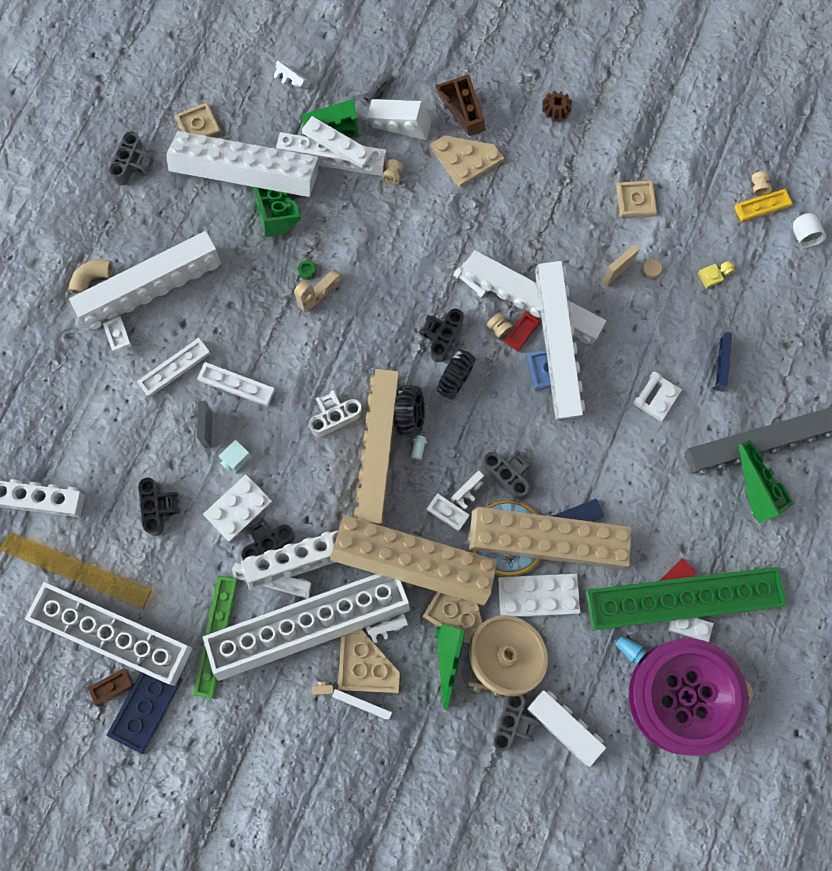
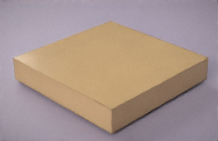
(198, 121)
(636, 199)
(621, 264)

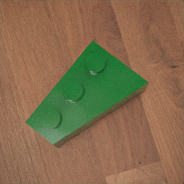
(338, 116)

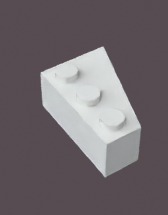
(400, 117)

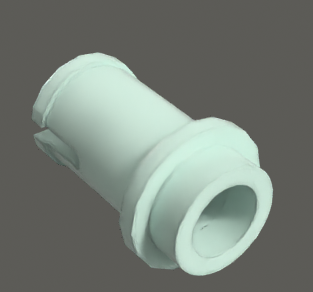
(418, 447)

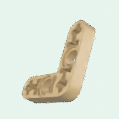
(309, 296)

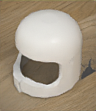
(807, 225)

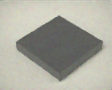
(204, 424)

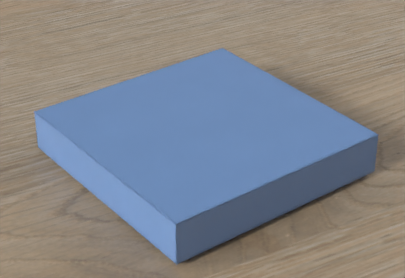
(539, 369)

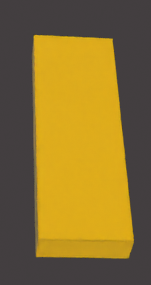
(763, 205)

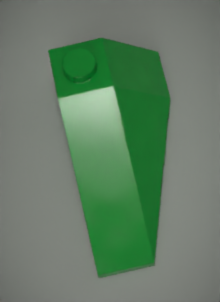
(275, 211)
(764, 493)
(449, 650)

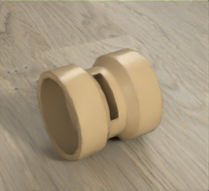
(392, 171)
(761, 182)
(499, 325)

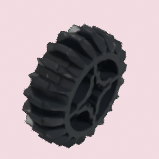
(456, 374)
(409, 410)

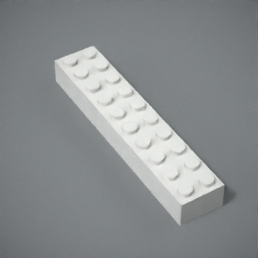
(304, 625)

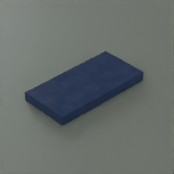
(142, 712)

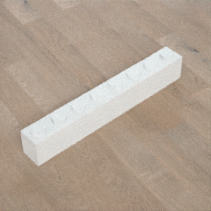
(525, 295)

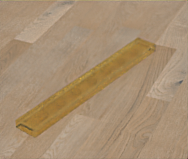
(75, 570)

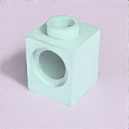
(234, 456)

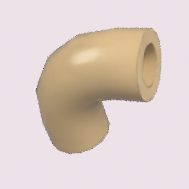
(87, 272)

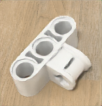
(331, 406)

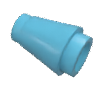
(631, 649)

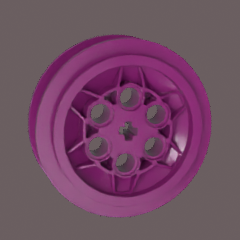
(723, 708)

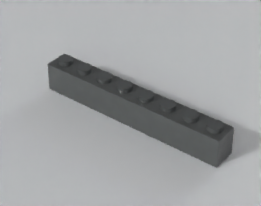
(765, 439)

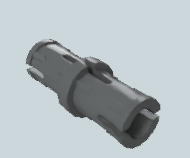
(378, 88)

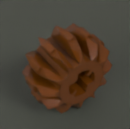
(557, 105)

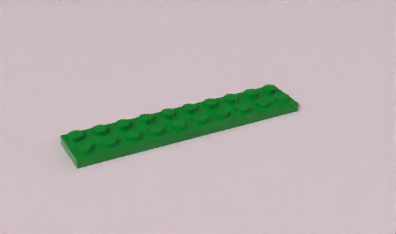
(685, 598)

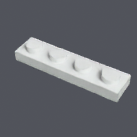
(337, 142)
(173, 367)
(236, 384)
(290, 585)

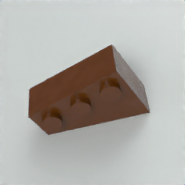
(462, 102)

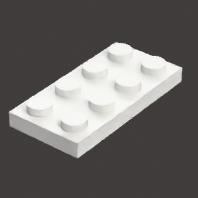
(539, 595)

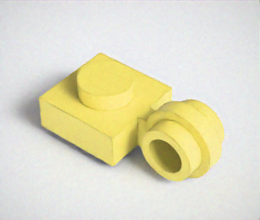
(712, 275)

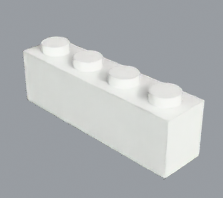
(566, 728)

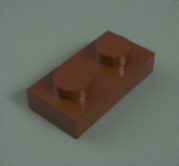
(110, 687)

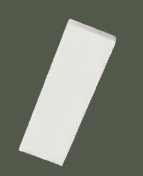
(362, 704)

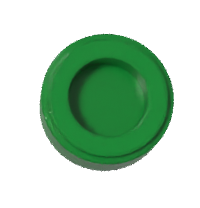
(306, 269)

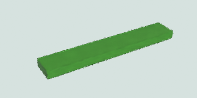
(218, 620)

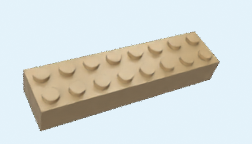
(378, 447)
(550, 538)
(414, 560)

